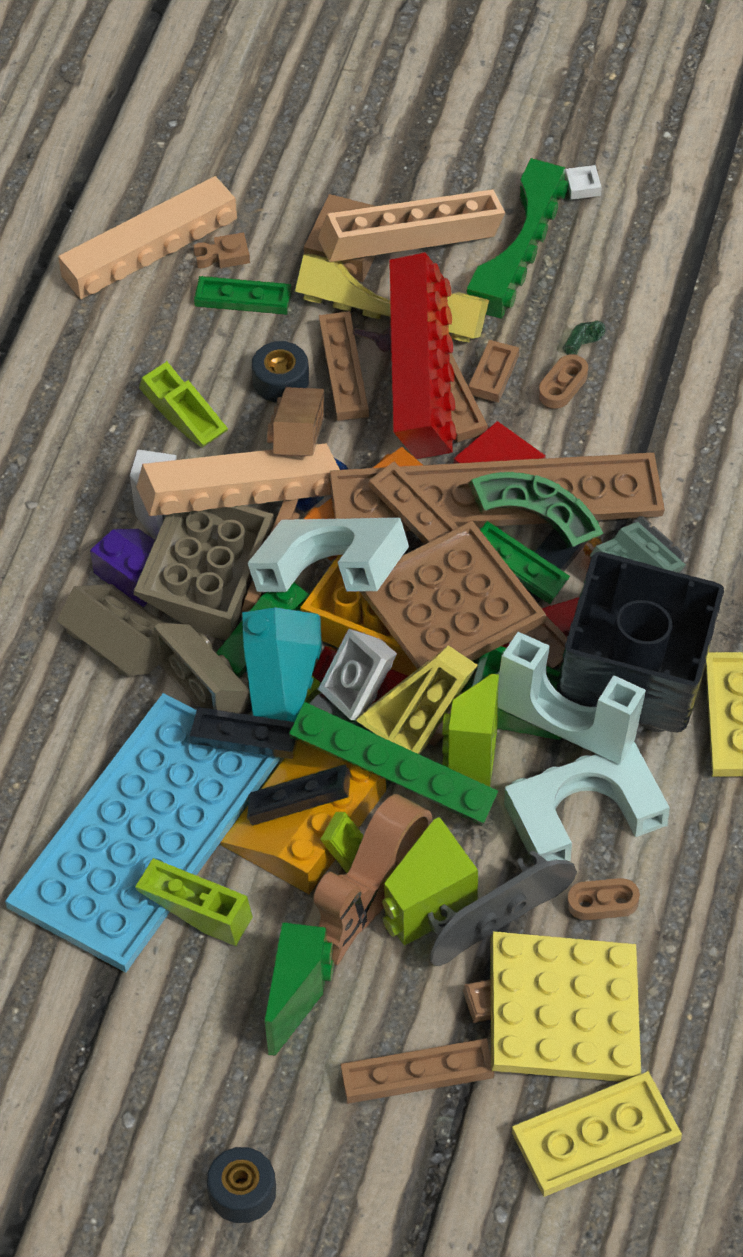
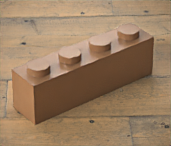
(296, 421)

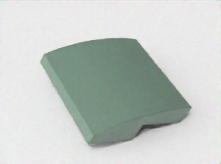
(640, 545)

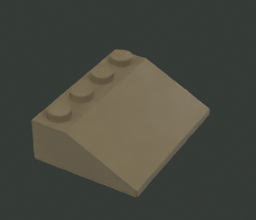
(202, 567)

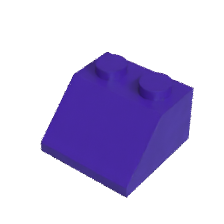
(121, 559)

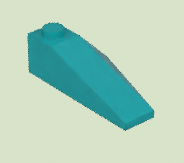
(280, 659)

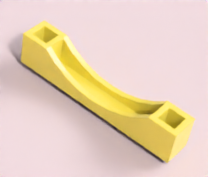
(333, 282)

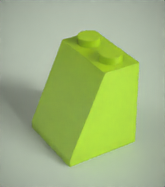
(428, 877)

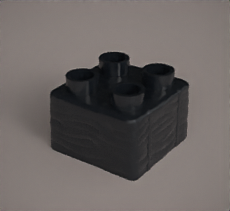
(644, 629)

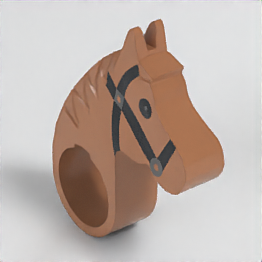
(355, 898)

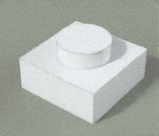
(583, 182)

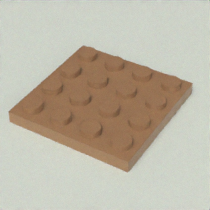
(454, 596)

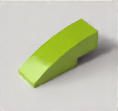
(182, 405)

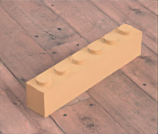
(410, 225)
(147, 237)
(233, 480)

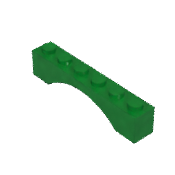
(539, 195)
(393, 762)

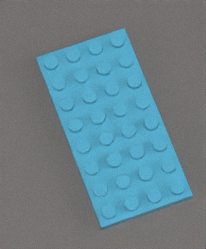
(149, 803)

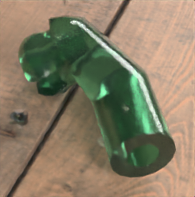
(584, 334)

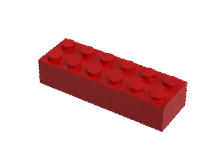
(421, 356)

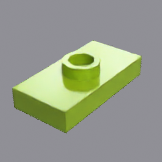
(342, 839)

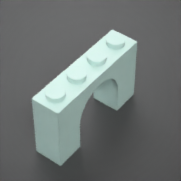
(367, 545)
(530, 696)
(630, 784)

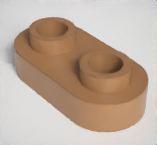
(560, 387)
(602, 897)

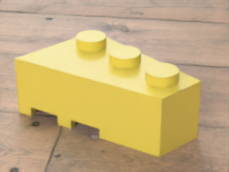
(418, 704)

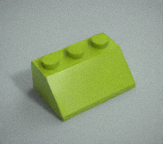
(472, 731)

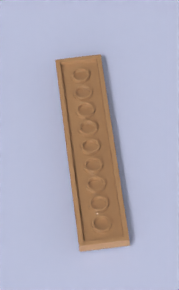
(607, 484)

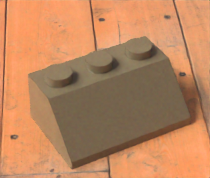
(112, 627)
(199, 670)

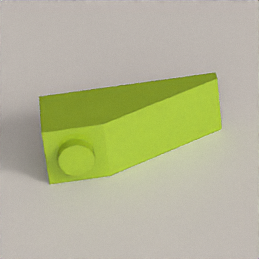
(197, 901)

